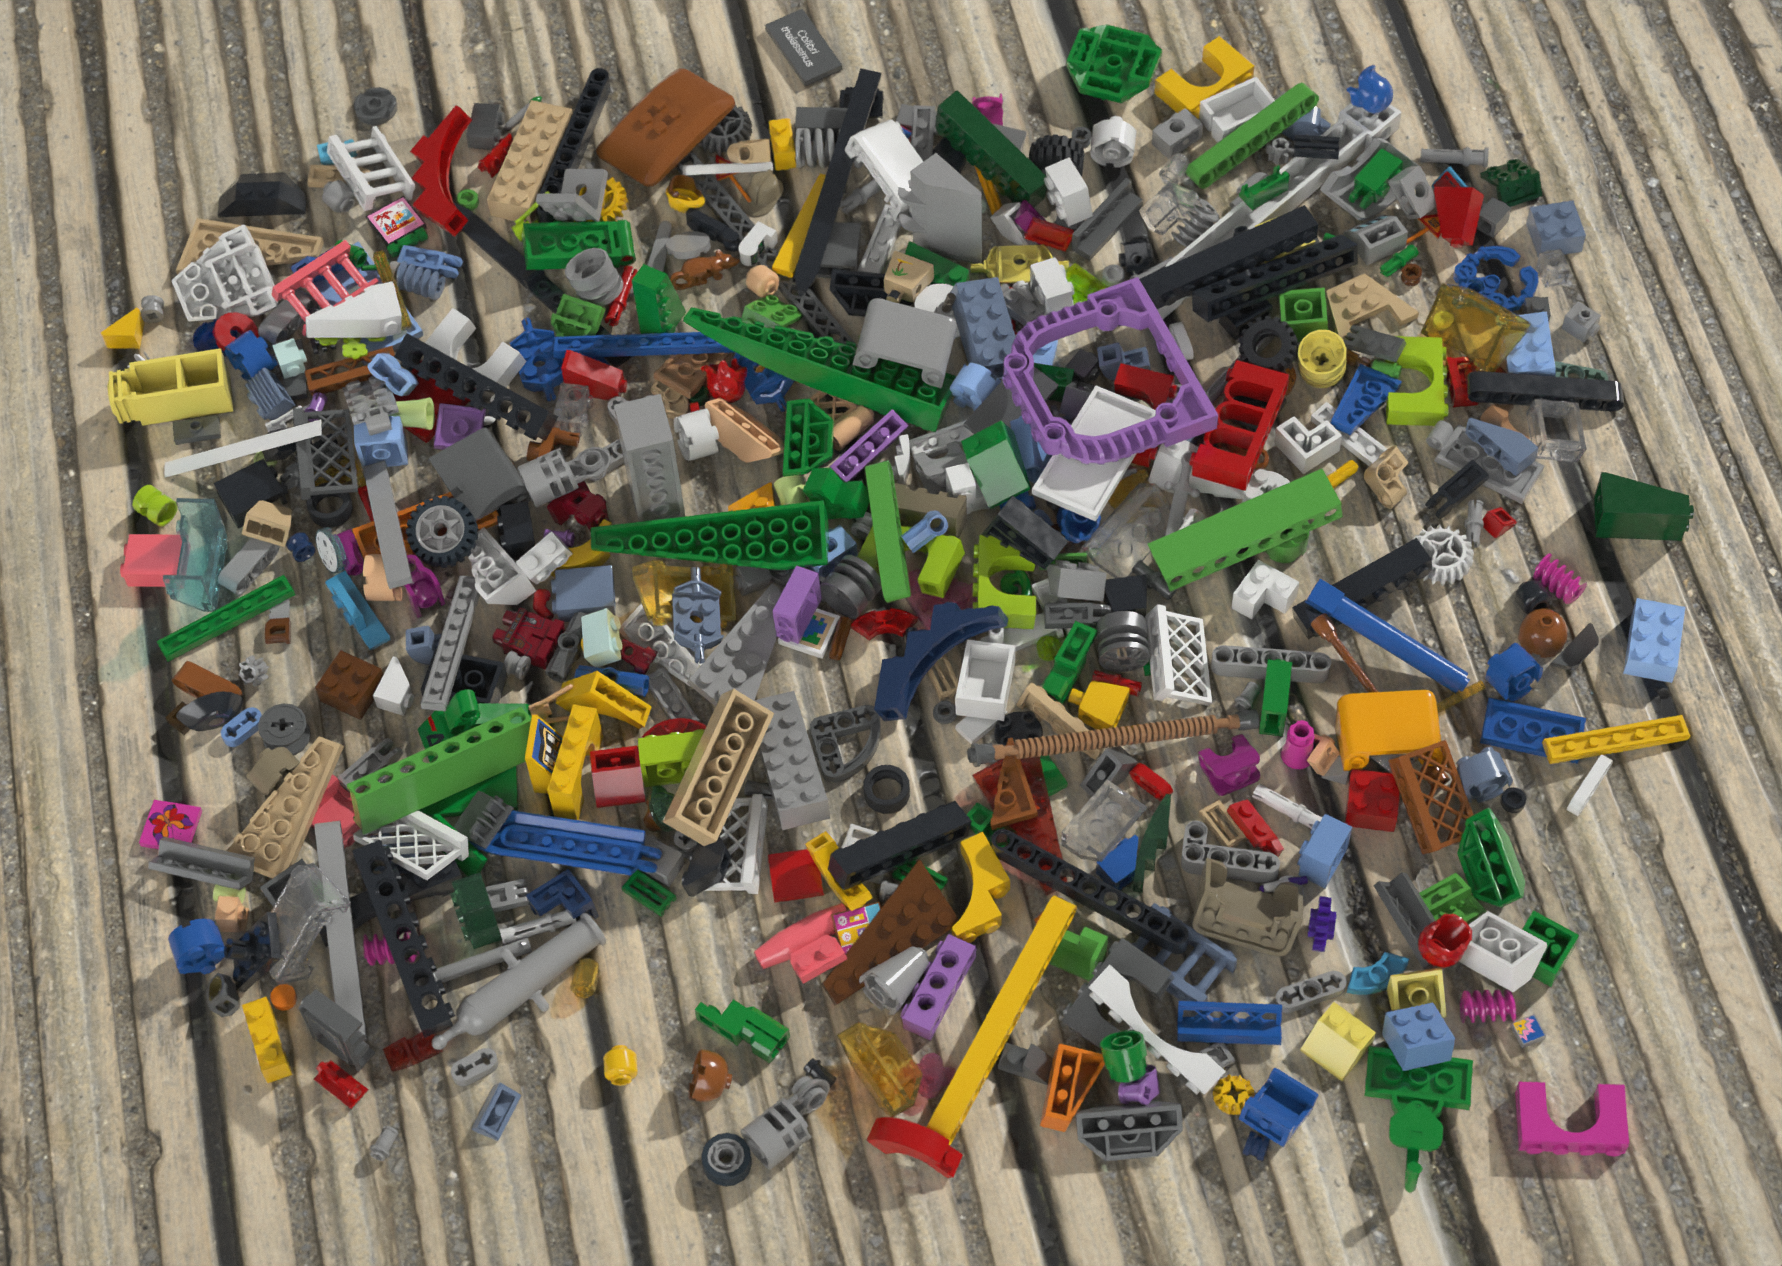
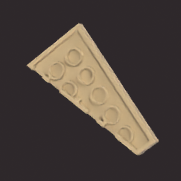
(275, 245)

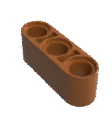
(200, 682)

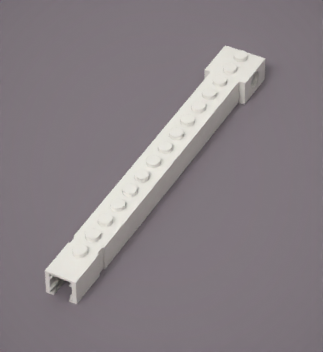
(1356, 132)

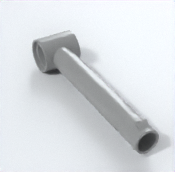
(477, 962)

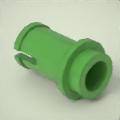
(1389, 369)

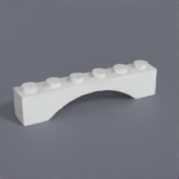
(1197, 1068)

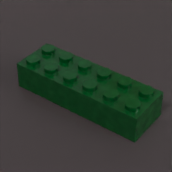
(989, 150)

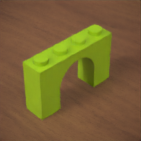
(1427, 406)
(995, 558)
(940, 567)

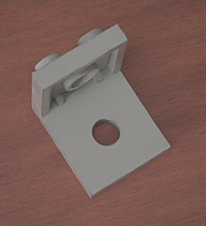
(569, 203)

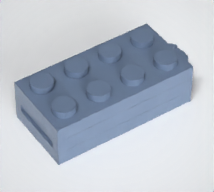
(983, 323)

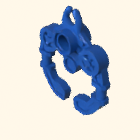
(1466, 273)

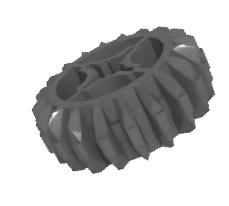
(736, 128)

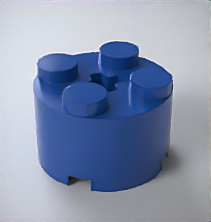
(249, 355)
(1513, 672)
(197, 946)

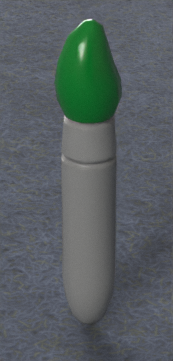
(519, 115)

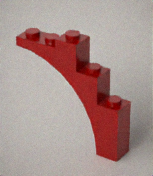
(433, 175)

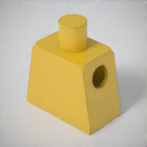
(1101, 704)

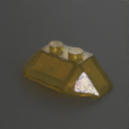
(882, 1066)

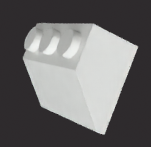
(1502, 951)

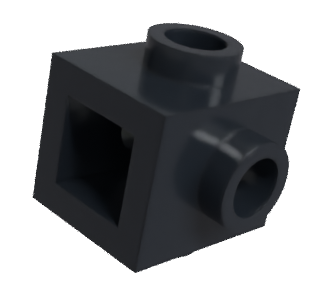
(1129, 251)

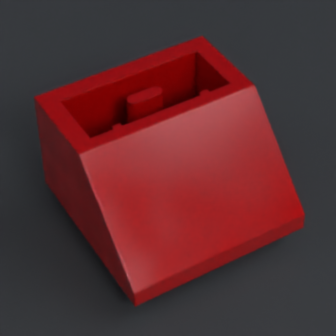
(617, 776)

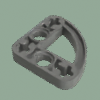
(829, 737)

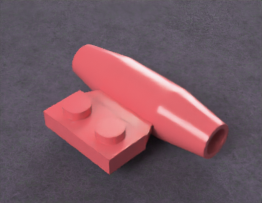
(806, 944)

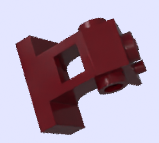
(581, 503)

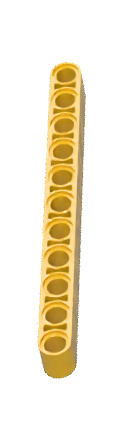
(1002, 1018)

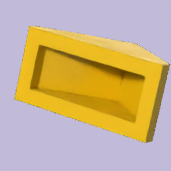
(125, 332)

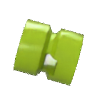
(154, 505)

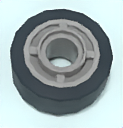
(726, 1173)

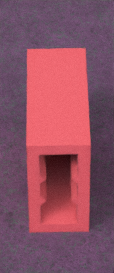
(150, 558)

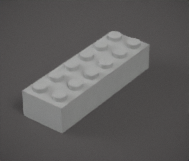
(791, 765)

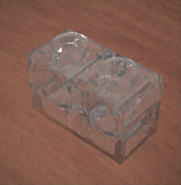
(568, 408)

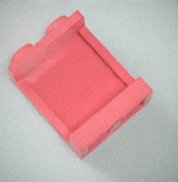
(337, 806)

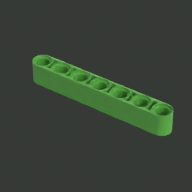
(1252, 135)
(887, 531)

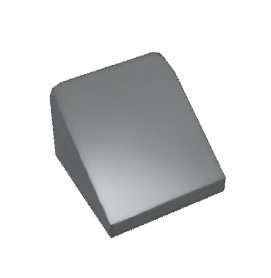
(1336, 772)

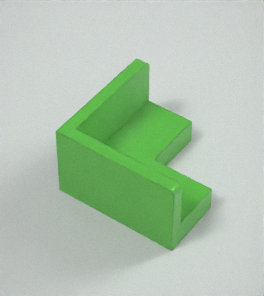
(1081, 952)

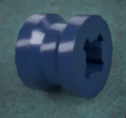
(300, 546)
(1256, 1145)

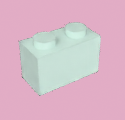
(601, 638)

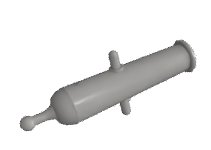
(523, 980)

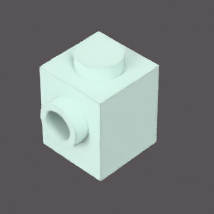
(290, 358)

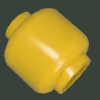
(620, 1065)

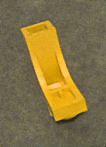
(584, 556)
(820, 850)

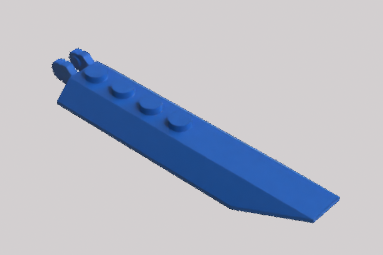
(573, 843)

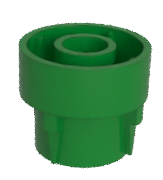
(1124, 1055)

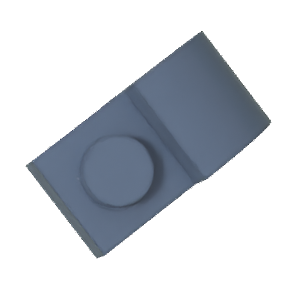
(1308, 124)
(1113, 354)
(421, 643)

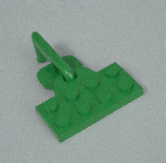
(1417, 1101)

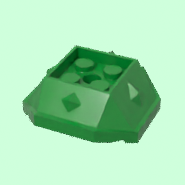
(1112, 62)

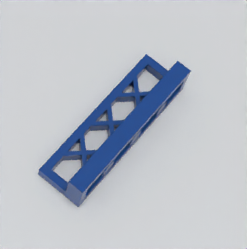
(1229, 1027)

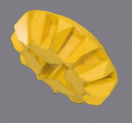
(1227, 1103)

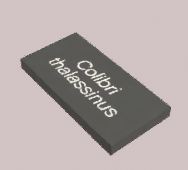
(803, 47)

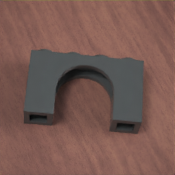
(1133, 964)

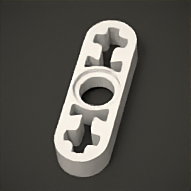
(1589, 785)

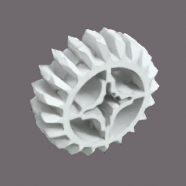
(1445, 563)

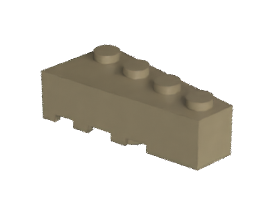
(916, 504)

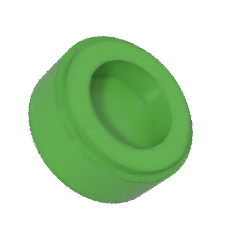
(468, 199)

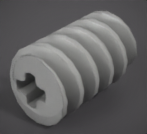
(1197, 225)

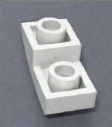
(902, 460)

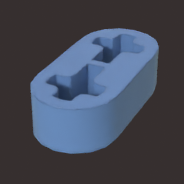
(241, 726)

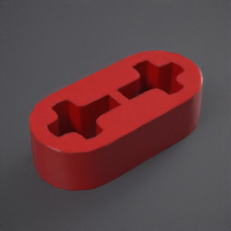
(1150, 781)

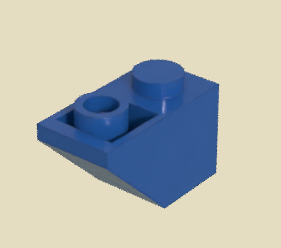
(1120, 864)

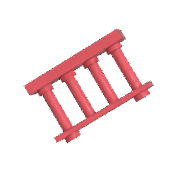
(322, 267)

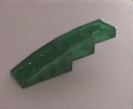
(1154, 838)

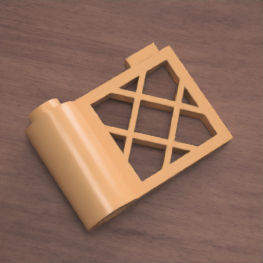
(848, 424)

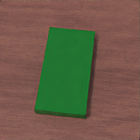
(502, 785)

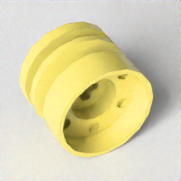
(1319, 347)

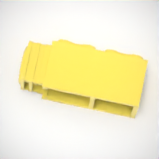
(171, 388)

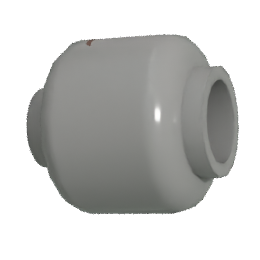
(338, 196)

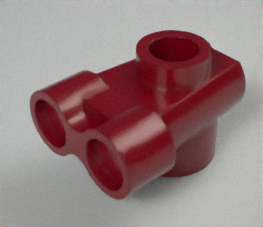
(640, 658)

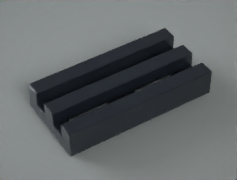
(1314, 145)

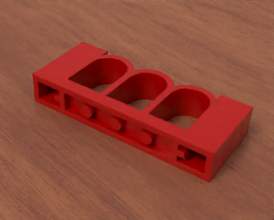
(1228, 467)

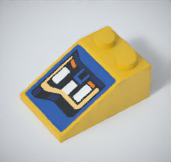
(541, 753)

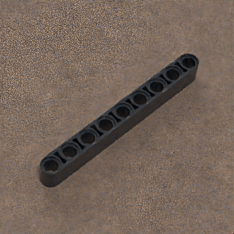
(576, 135)
(1095, 901)

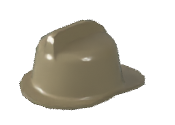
(764, 193)

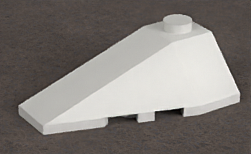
(670, 654)

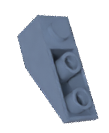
(1505, 445)

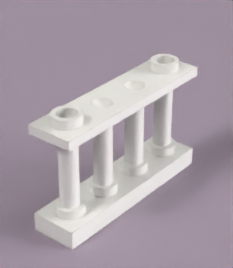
(358, 180)

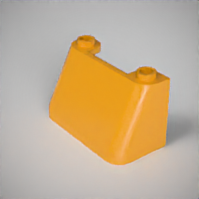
(1386, 725)

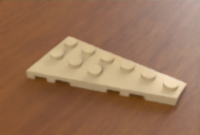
(286, 816)

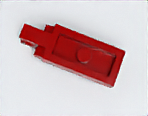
(1254, 827)

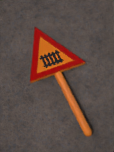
(719, 160)
(1431, 224)

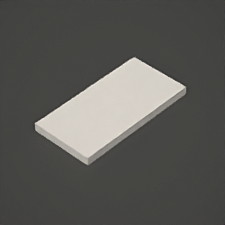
(1089, 486)

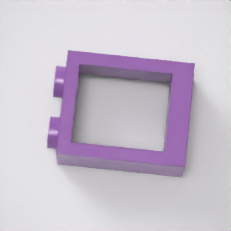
(797, 604)

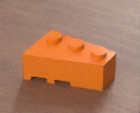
(1069, 1082)

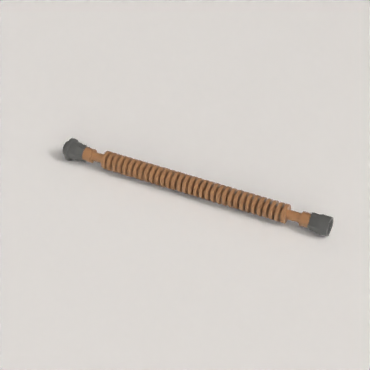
(1112, 737)

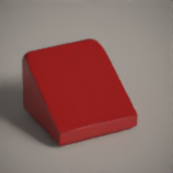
(1498, 522)

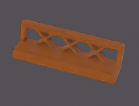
(337, 381)

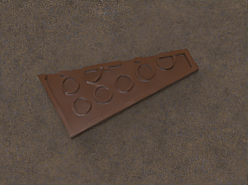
(908, 918)

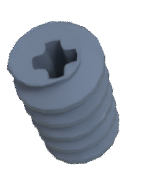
(419, 282)

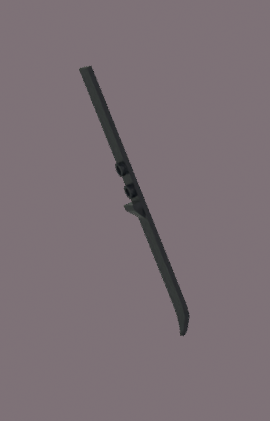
(835, 181)
(515, 265)

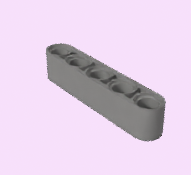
(1258, 663)

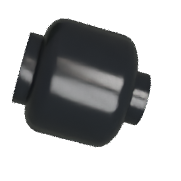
(1532, 596)

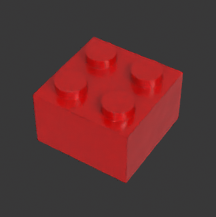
(1372, 800)

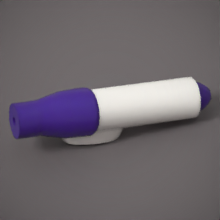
(1270, 887)

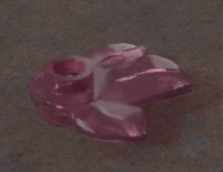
(934, 1074)

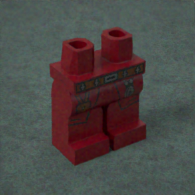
(529, 636)

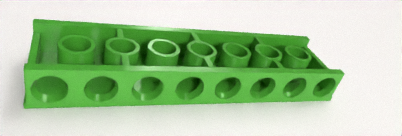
(1246, 527)
(443, 775)

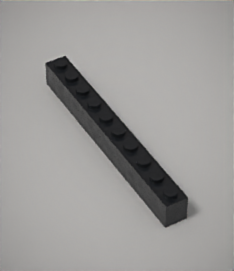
(1231, 257)

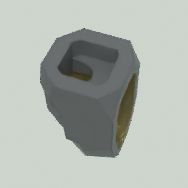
(222, 995)

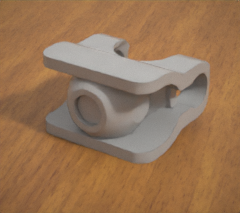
(933, 471)

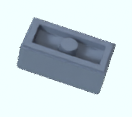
(496, 1111)

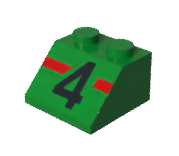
(436, 730)

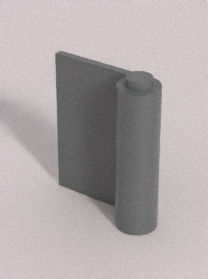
(480, 474)

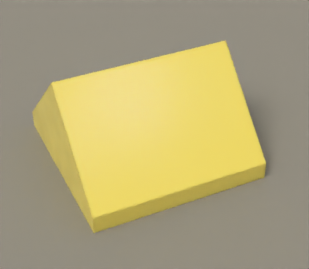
(1417, 989)

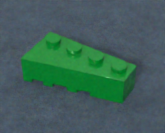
(656, 301)

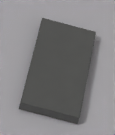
(1000, 405)

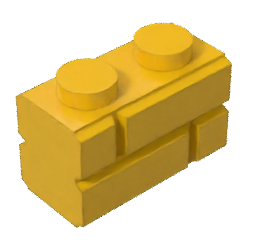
(782, 144)

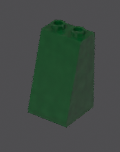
(1639, 510)

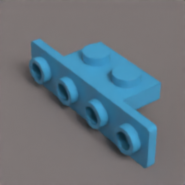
(357, 610)

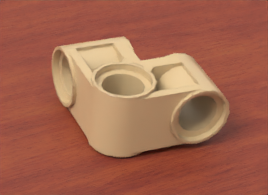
(750, 151)
(1387, 487)

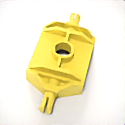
(1001, 262)

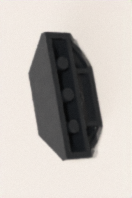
(262, 196)
(857, 289)

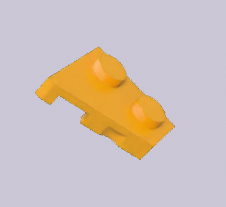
(759, 498)

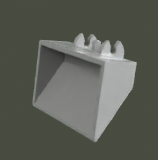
(943, 211)

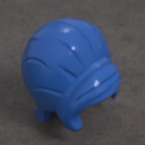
(1373, 91)
(1075, 526)

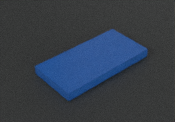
(1525, 727)

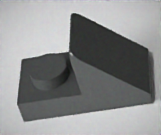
(1030, 1063)

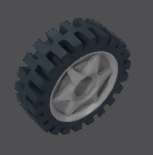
(431, 518)

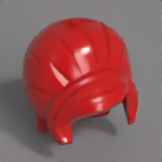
(726, 381)
(1445, 941)

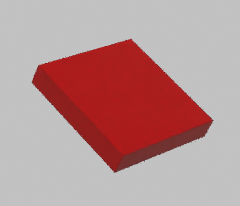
(794, 876)

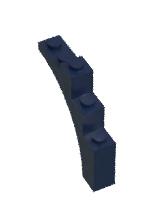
(924, 647)

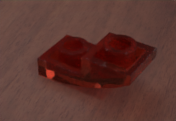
(410, 1051)

